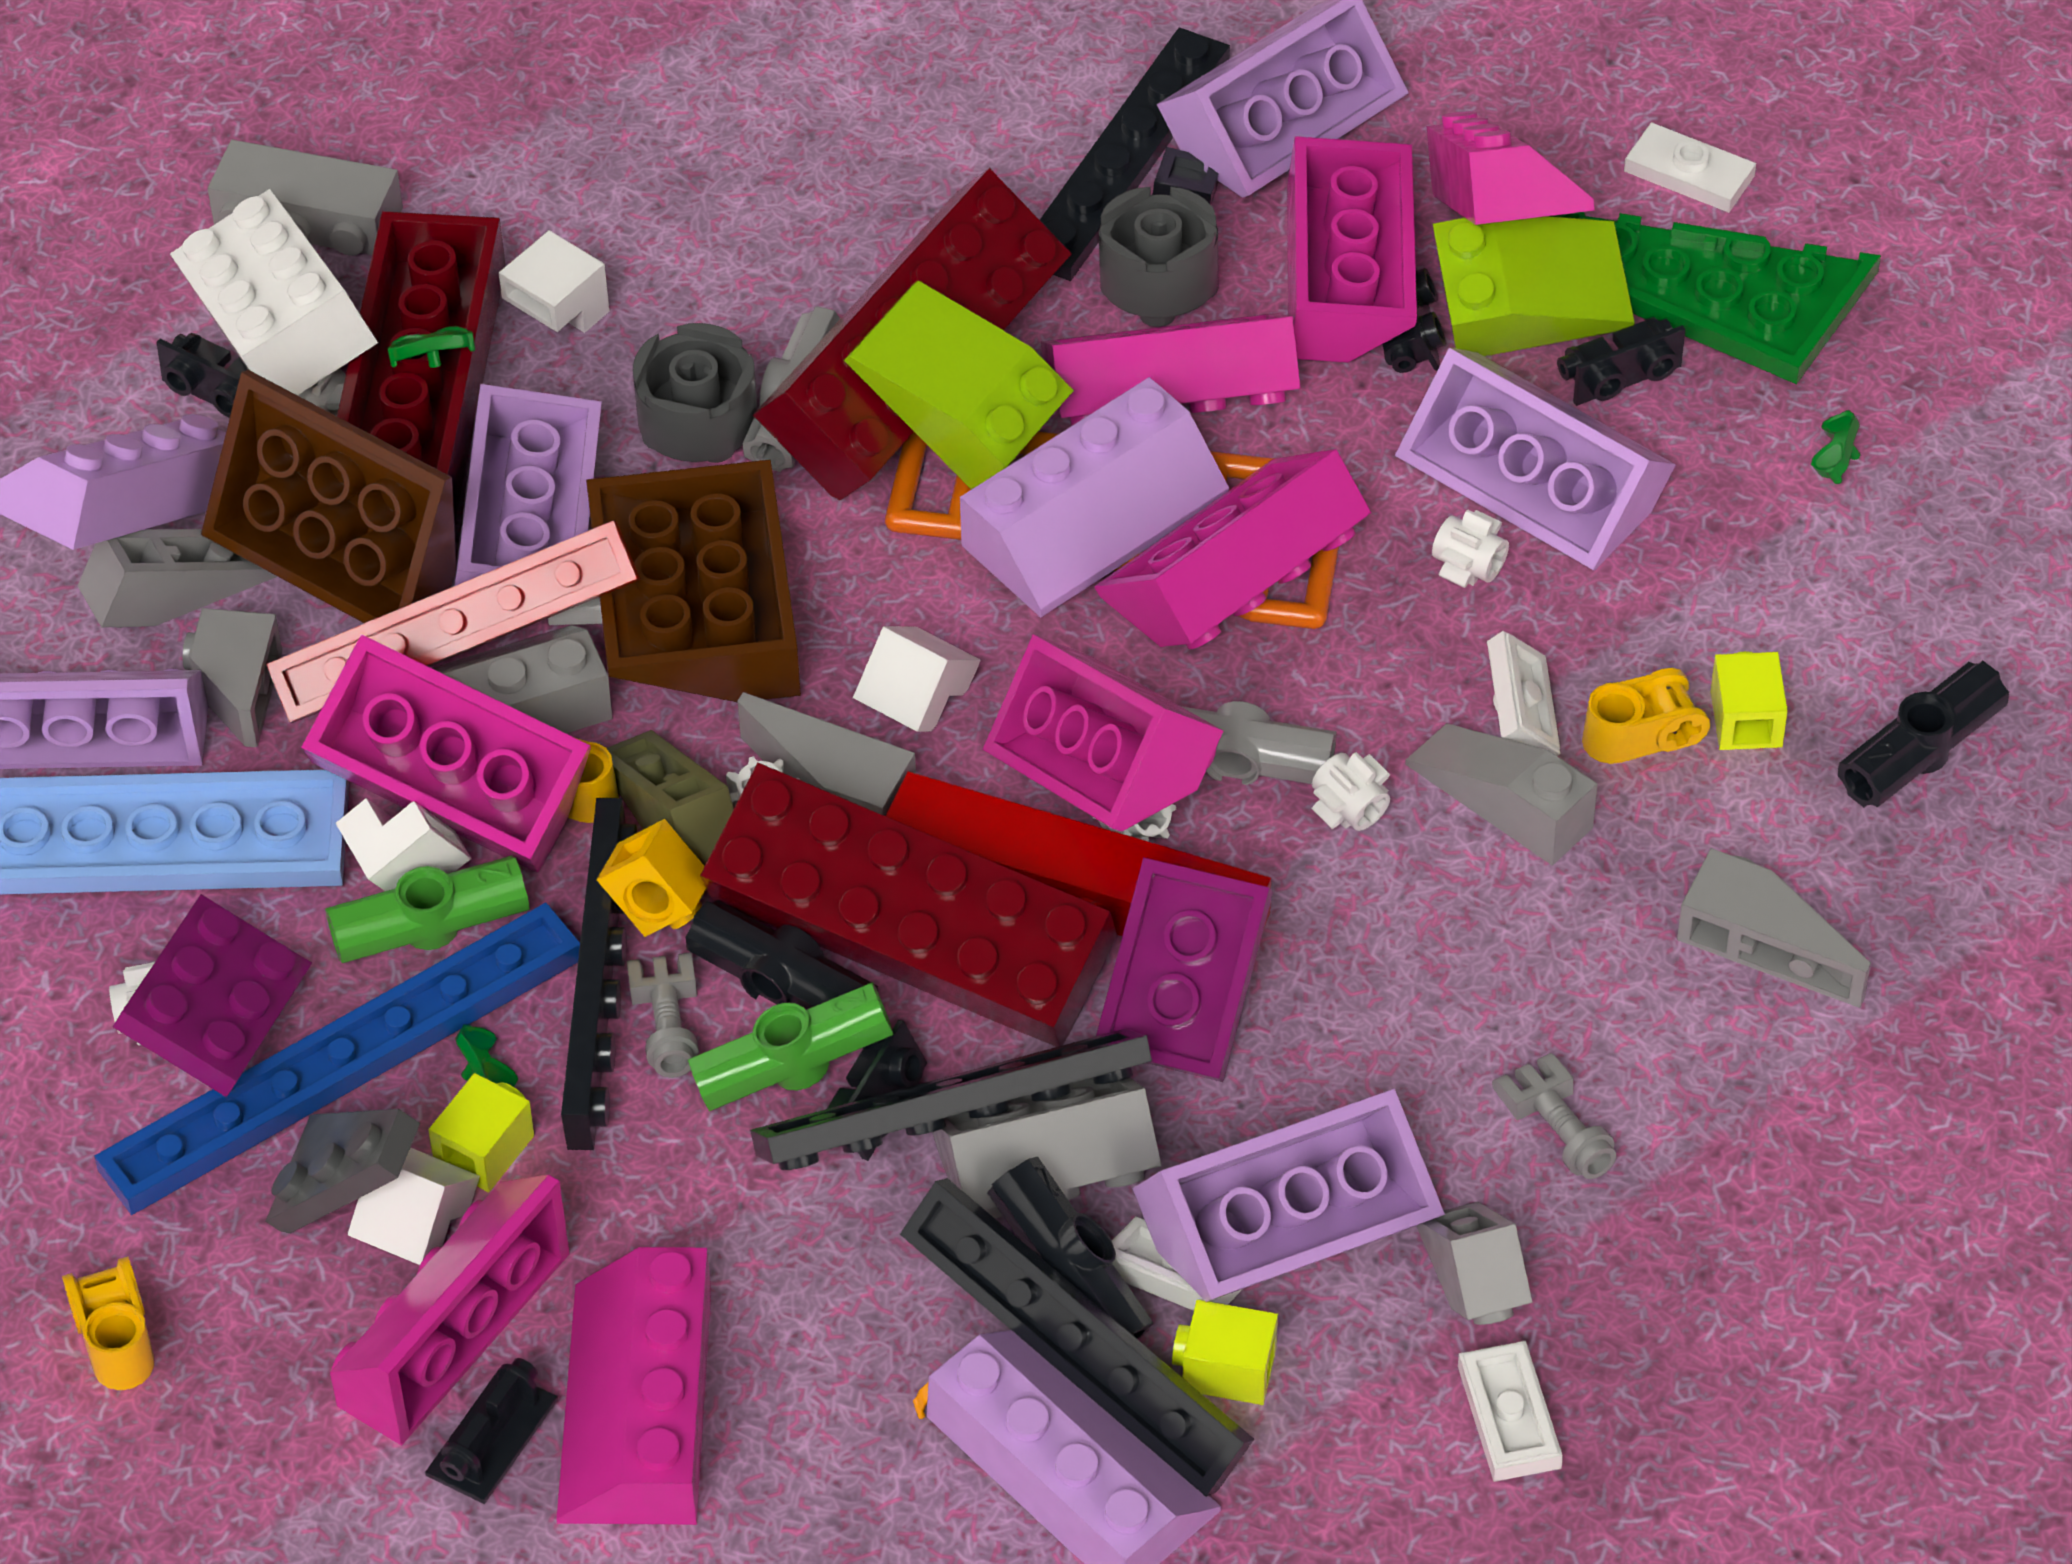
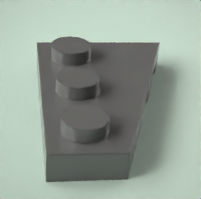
(339, 1162)

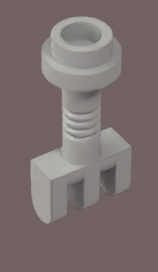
(671, 1044)
(1588, 1149)

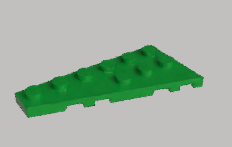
(1739, 291)

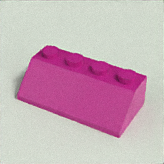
(1494, 175)
(1349, 246)
(1189, 361)
(1237, 549)
(1099, 736)
(450, 751)
(453, 1307)
(637, 1390)

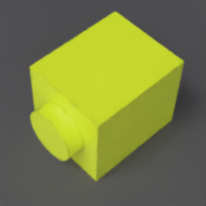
(1748, 700)
(483, 1129)
(1227, 1351)

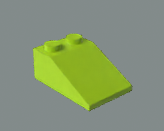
(1531, 282)
(958, 382)

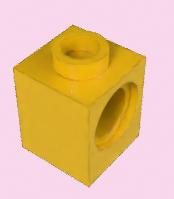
(654, 879)

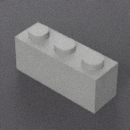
(326, 197)

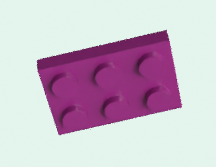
(1186, 965)
(212, 995)

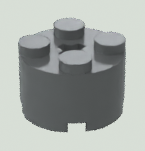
(1158, 253)
(695, 393)

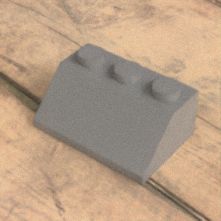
(544, 676)
(1079, 1138)

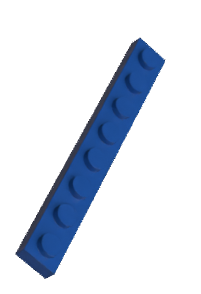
(338, 1058)

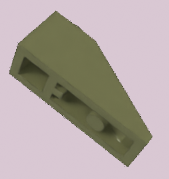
(668, 785)

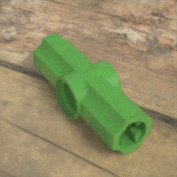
(427, 908)
(790, 1046)

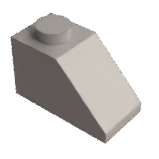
(233, 658)
(1477, 1262)

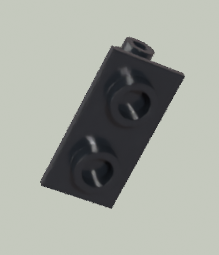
(1422, 340)
(1643, 353)
(198, 369)
(883, 1068)
(493, 1432)

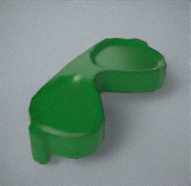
(417, 344)
(1835, 456)
(475, 1046)

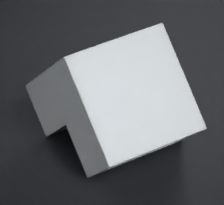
(557, 284)
(914, 676)
(396, 844)
(414, 1209)

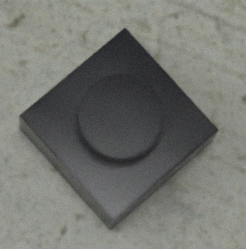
(1187, 172)

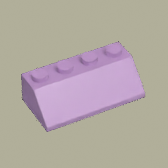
(1299, 81)
(1532, 458)
(525, 476)
(117, 483)
(1091, 497)
(102, 719)
(1290, 1197)
(1063, 1454)

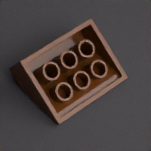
(329, 505)
(711, 582)

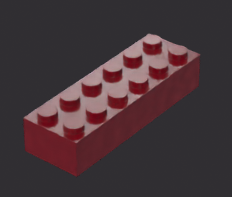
(976, 251)
(422, 279)
(910, 905)

